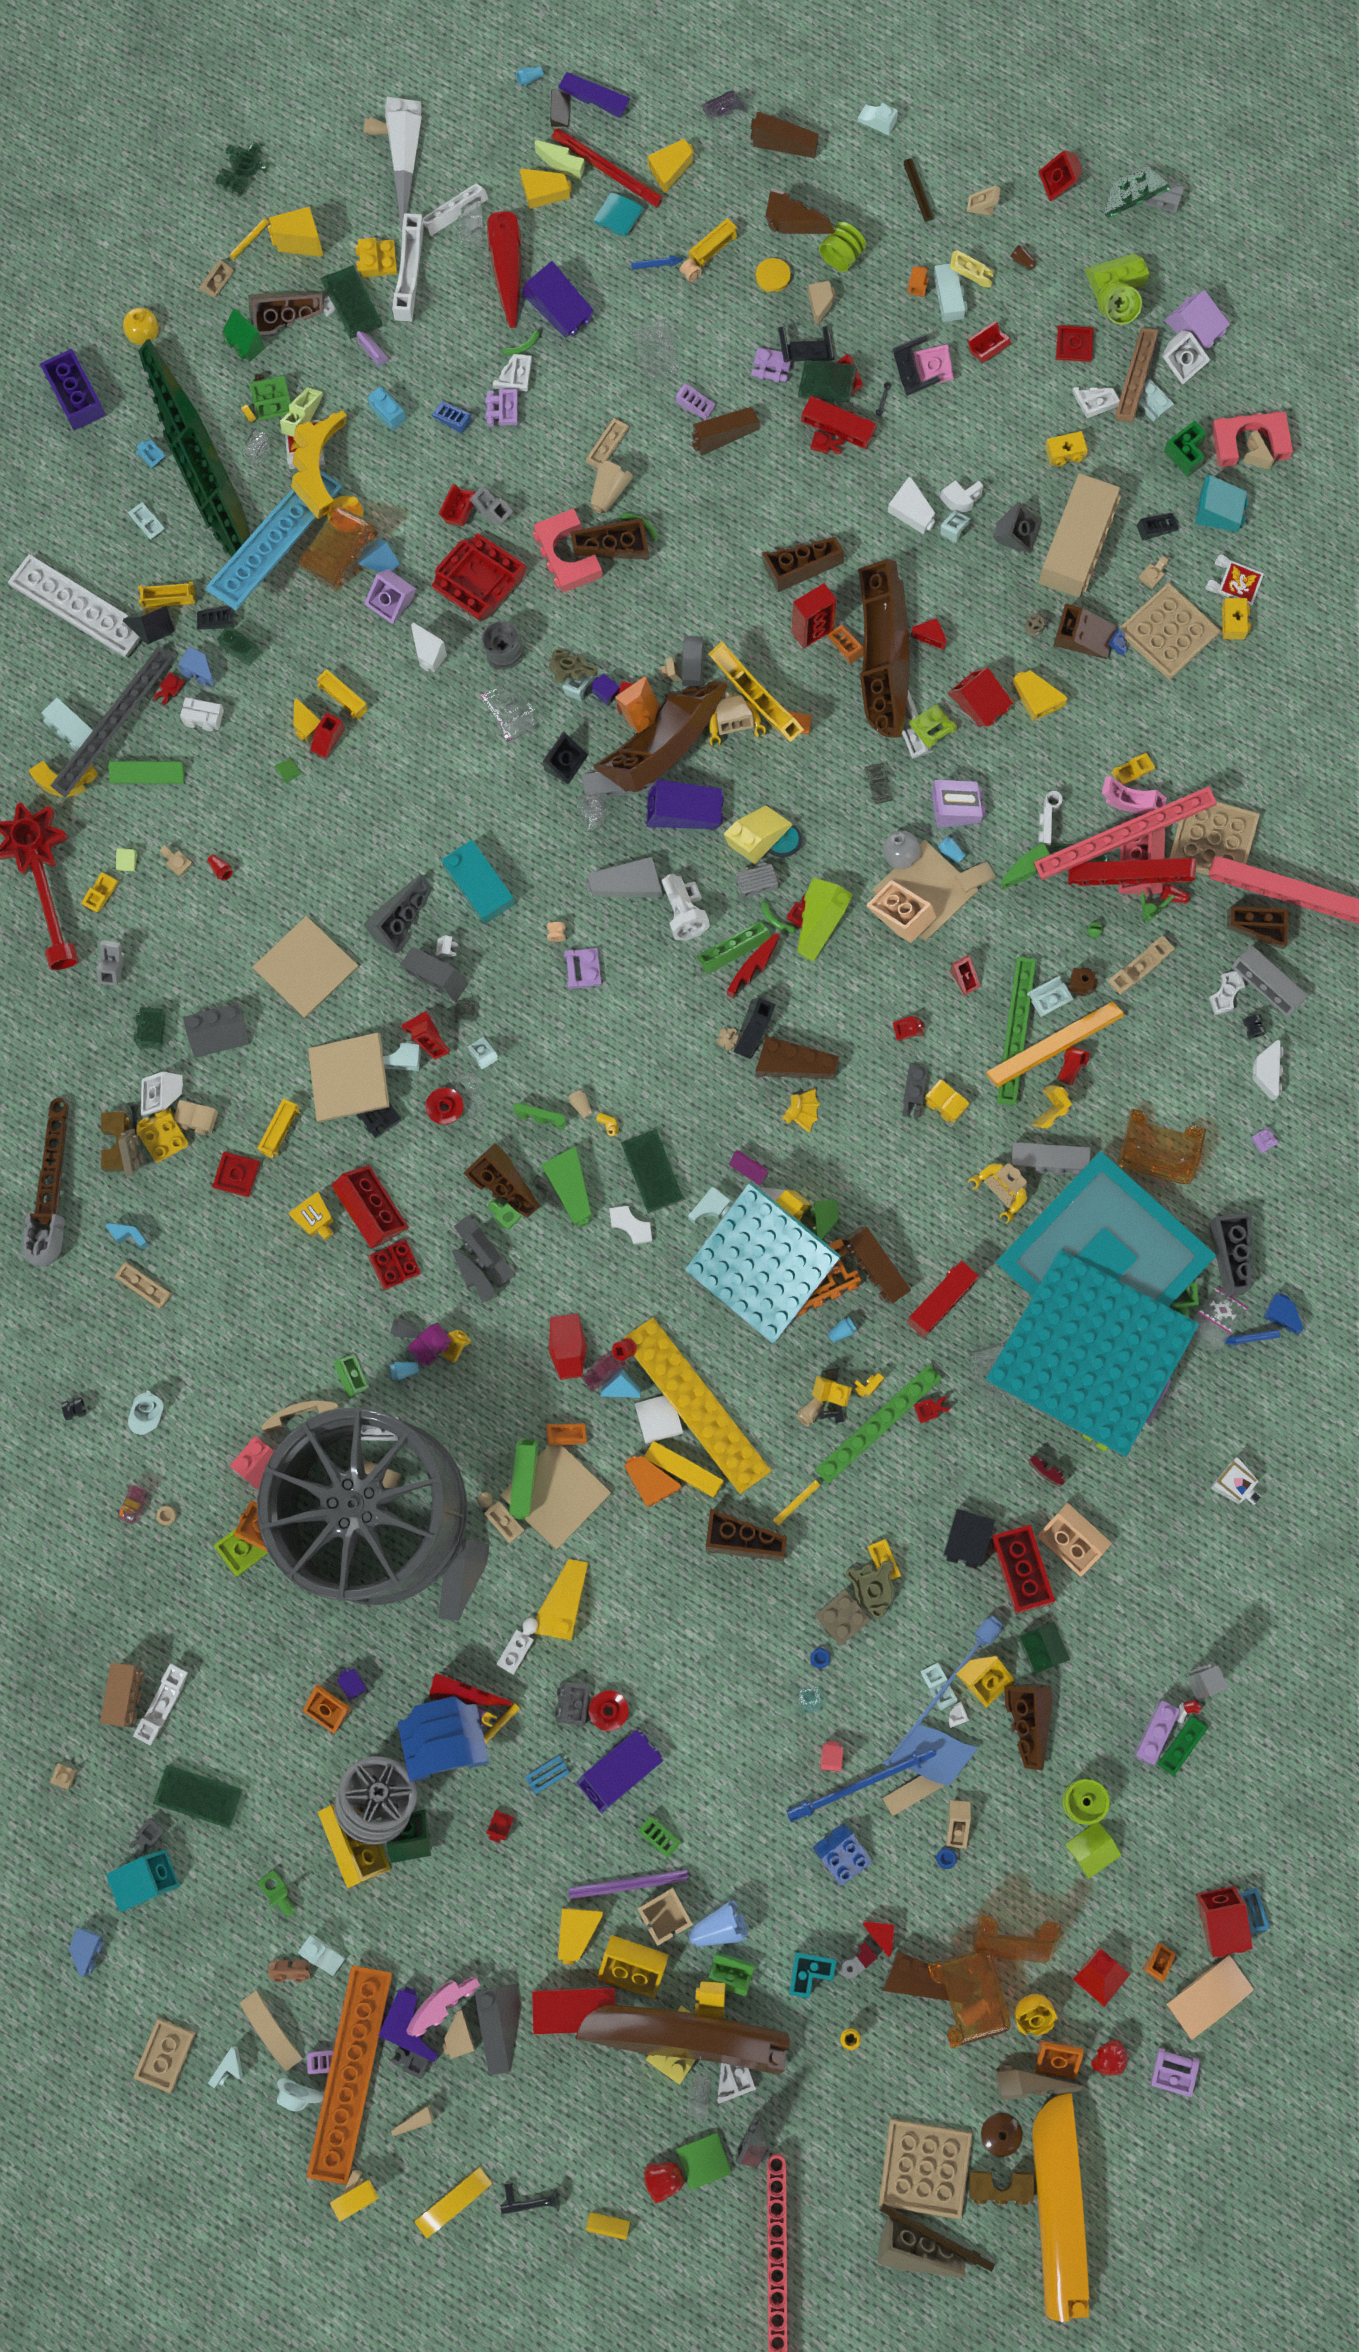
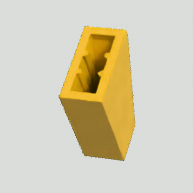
(670, 163)
(544, 187)
(1037, 695)
(576, 1932)

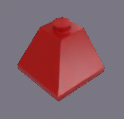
(1060, 174)
(1101, 1976)

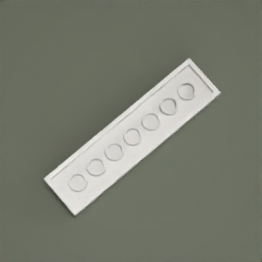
(74, 605)

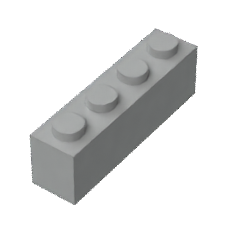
(603, 787)
(1269, 981)
(1049, 1158)
(1206, 1681)

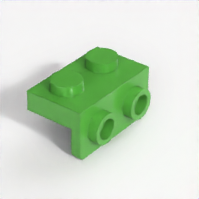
(732, 1972)

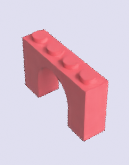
(1271, 426)
(566, 574)

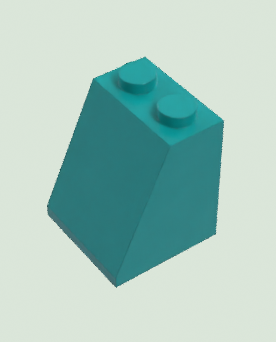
(1221, 505)
(142, 1880)

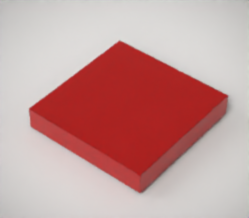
(1074, 343)
(236, 1174)

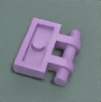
(770, 360)
(507, 407)

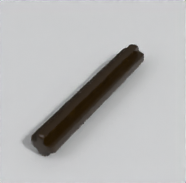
(918, 189)

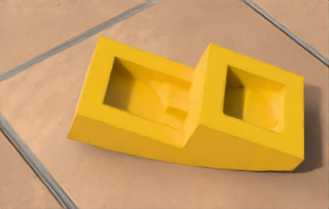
(1133, 769)
(101, 891)
(354, 2200)

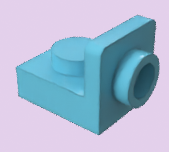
(150, 452)

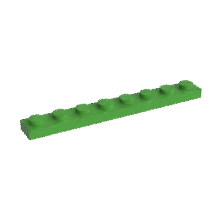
(1017, 1024)
(878, 1424)

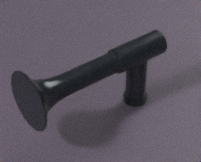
(837, 1409)
(512, 2206)

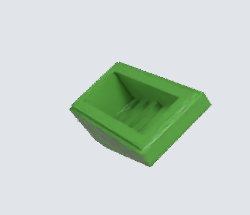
(646, 1825)

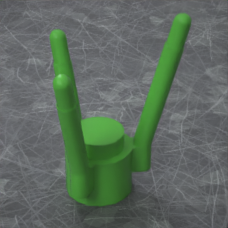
(1149, 909)

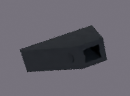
(754, 1026)

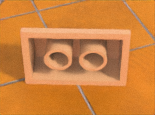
(1074, 1539)

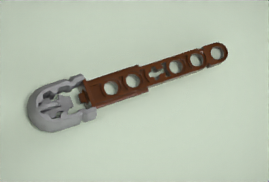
(48, 1244)

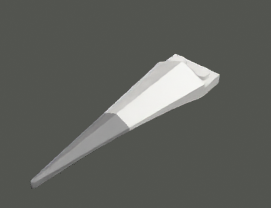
(403, 128)

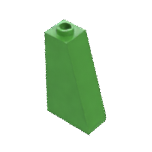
(567, 1181)
(523, 1478)

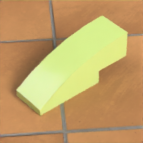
(560, 159)
(301, 410)

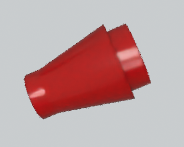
(220, 868)
(1179, 895)

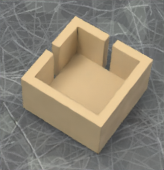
(665, 1915)

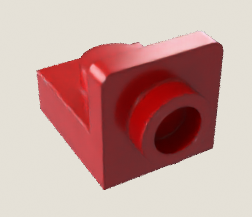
(908, 1028)
(499, 1826)

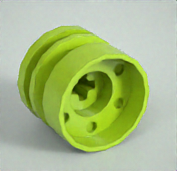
(842, 246)
(1126, 308)

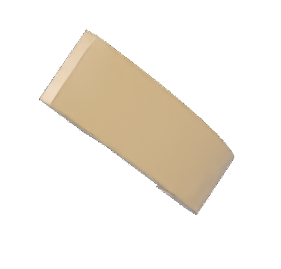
(1141, 965)
(276, 1422)
(270, 2031)

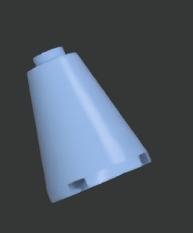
(719, 1927)

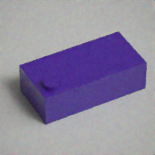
(72, 389)

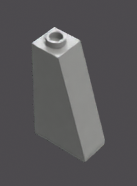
(626, 880)

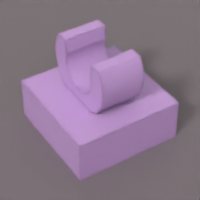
(1264, 1140)

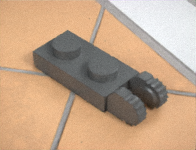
(914, 1088)

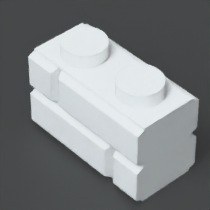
(202, 714)

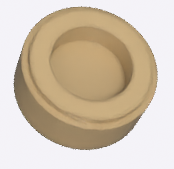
(166, 1515)

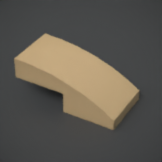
(975, 877)

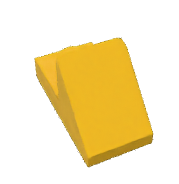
(831, 1391)

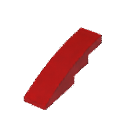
(757, 960)

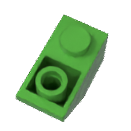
(825, 1216)

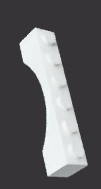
(408, 275)

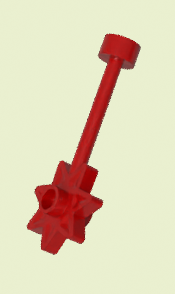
(30, 842)

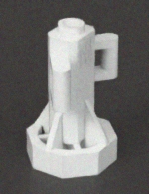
(688, 919)

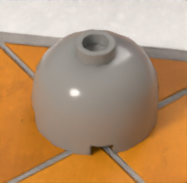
(901, 849)

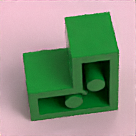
(1184, 448)

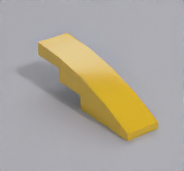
(683, 1469)

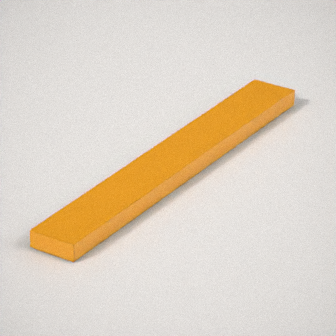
(1054, 1044)

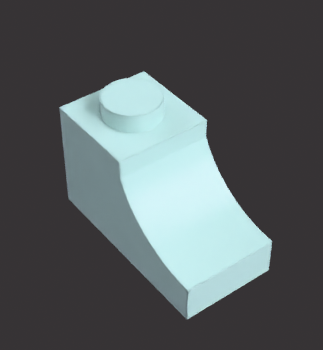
(880, 118)
(405, 1058)
(712, 1204)
(321, 1955)

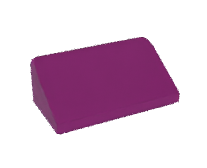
(748, 1167)

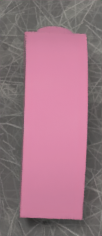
(1130, 799)

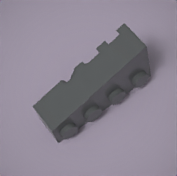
(1231, 1244)

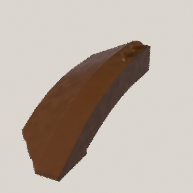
(664, 742)

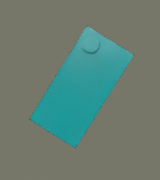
(478, 882)

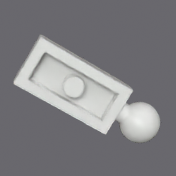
(518, 1646)

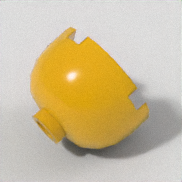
(140, 325)
(1035, 2015)

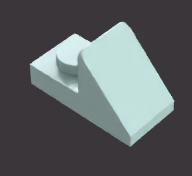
(953, 525)
(576, 688)
(483, 1053)
(231, 2064)

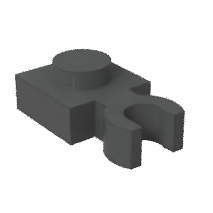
(148, 1834)
(413, 2064)

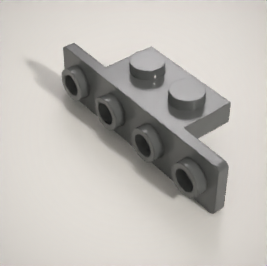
(486, 1253)

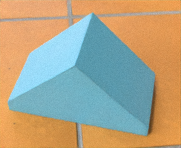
(621, 1386)

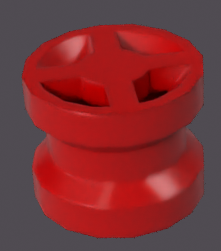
(624, 1349)

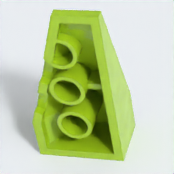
(822, 912)

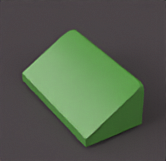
(351, 1375)

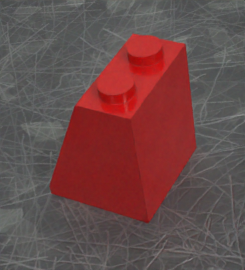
(981, 697)
(1224, 1921)

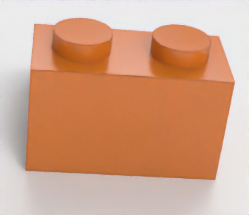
(638, 705)

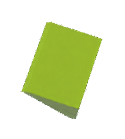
(1093, 1849)

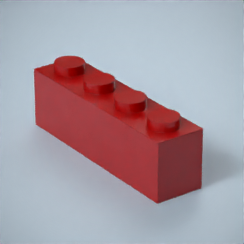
(838, 422)

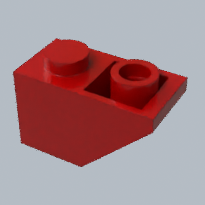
(326, 735)

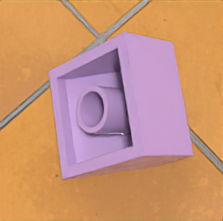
(389, 595)

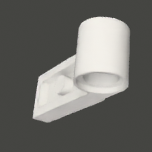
(1045, 818)

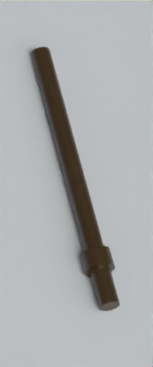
(972, 2256)

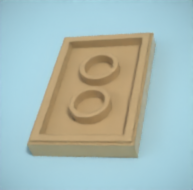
(164, 2055)

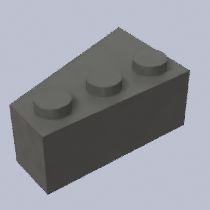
(434, 972)

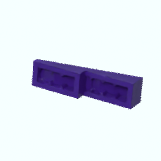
(596, 94)

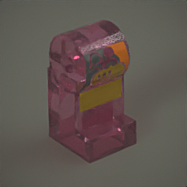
(132, 1504)

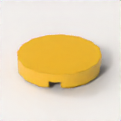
(773, 275)

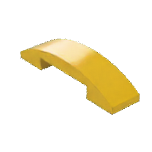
(453, 2202)

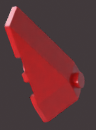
(445, 1687)

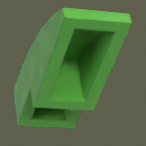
(1024, 867)

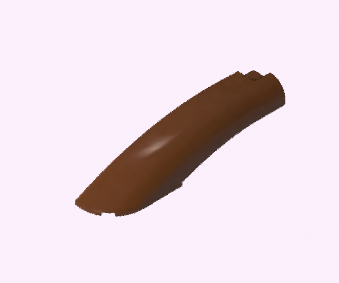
(885, 648)

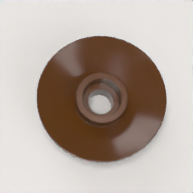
(990, 2134)

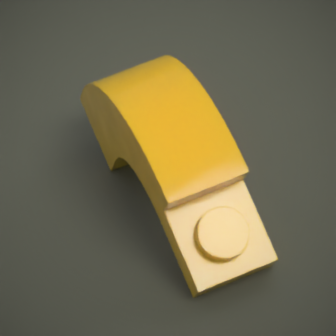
(44, 777)

